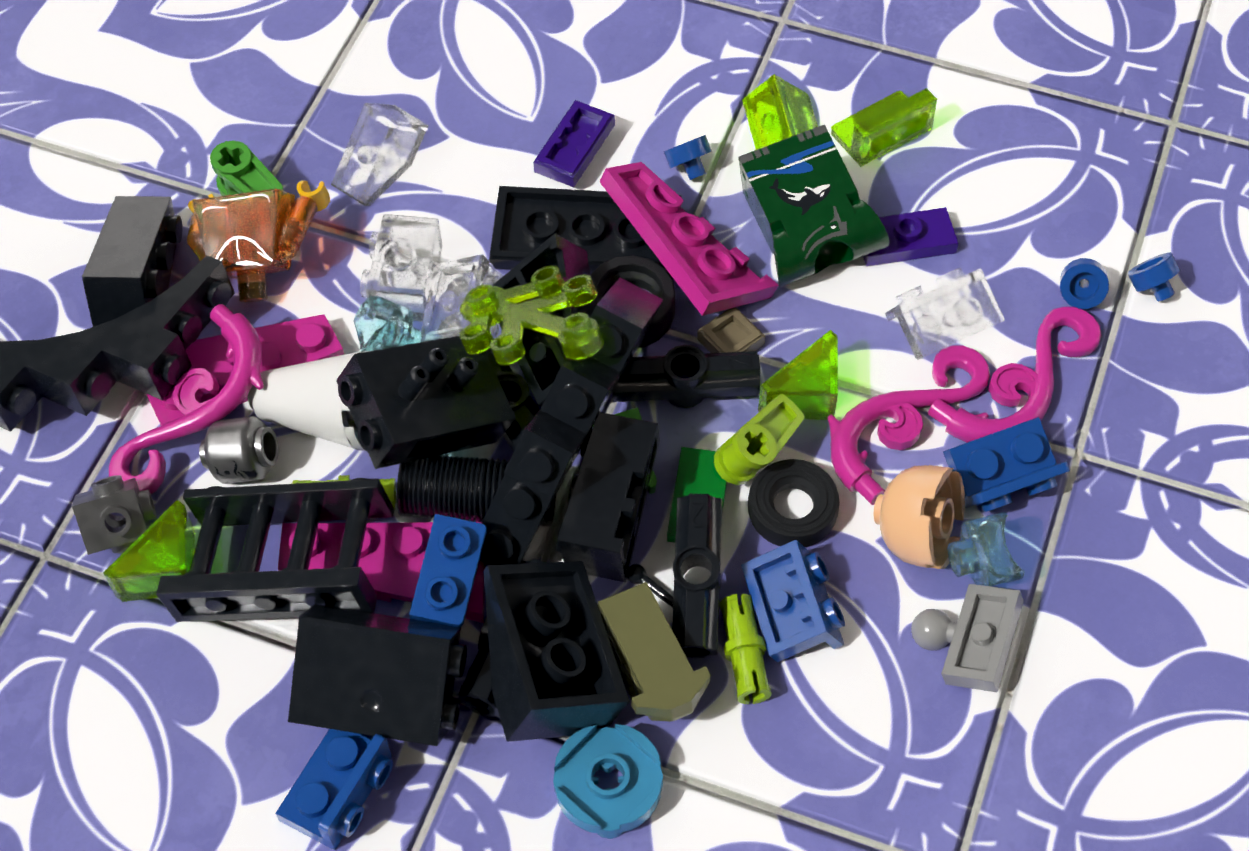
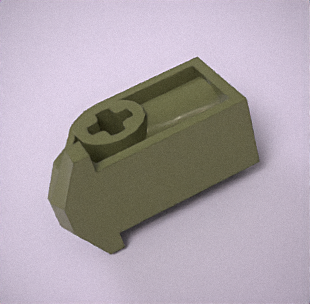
(651, 656)

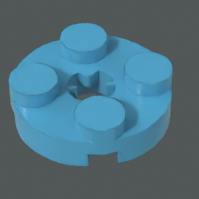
(608, 810)

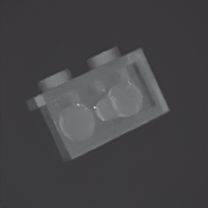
(448, 290)
(946, 314)

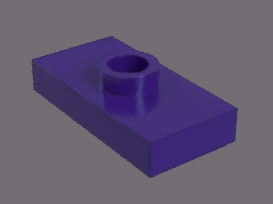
(574, 143)
(915, 237)

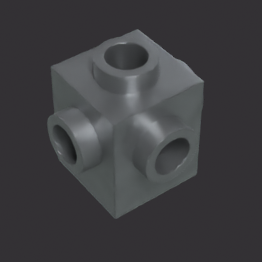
(104, 530)

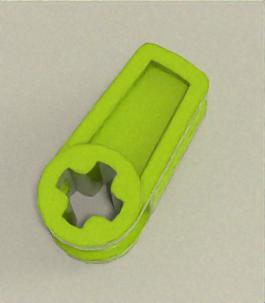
(758, 441)

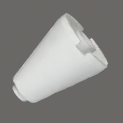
(307, 400)

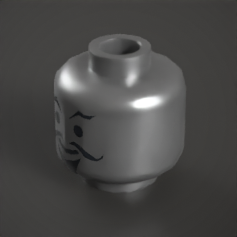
(239, 450)

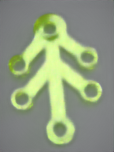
(490, 305)

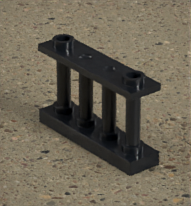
(276, 593)

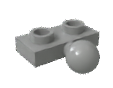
(977, 640)

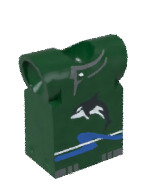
(808, 205)

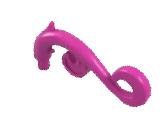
(1013, 377)
(187, 395)
(900, 406)

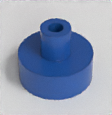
(689, 156)
(1155, 275)
(1084, 283)

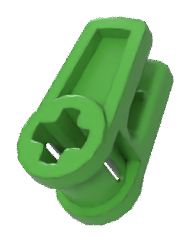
(240, 170)

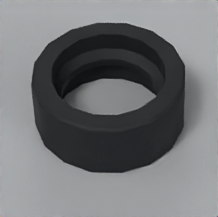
(646, 275)

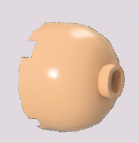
(920, 514)

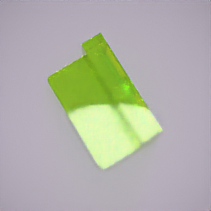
(777, 111)
(885, 125)

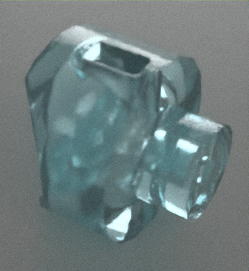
(382, 333)
(984, 552)

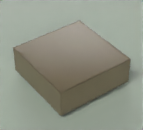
(730, 333)

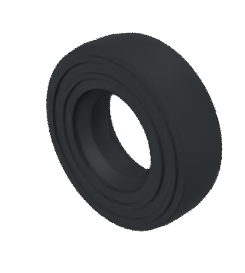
(793, 475)

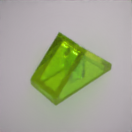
(808, 380)
(160, 551)

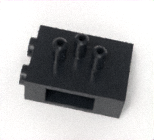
(423, 401)
(376, 674)

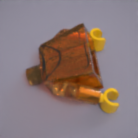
(254, 232)

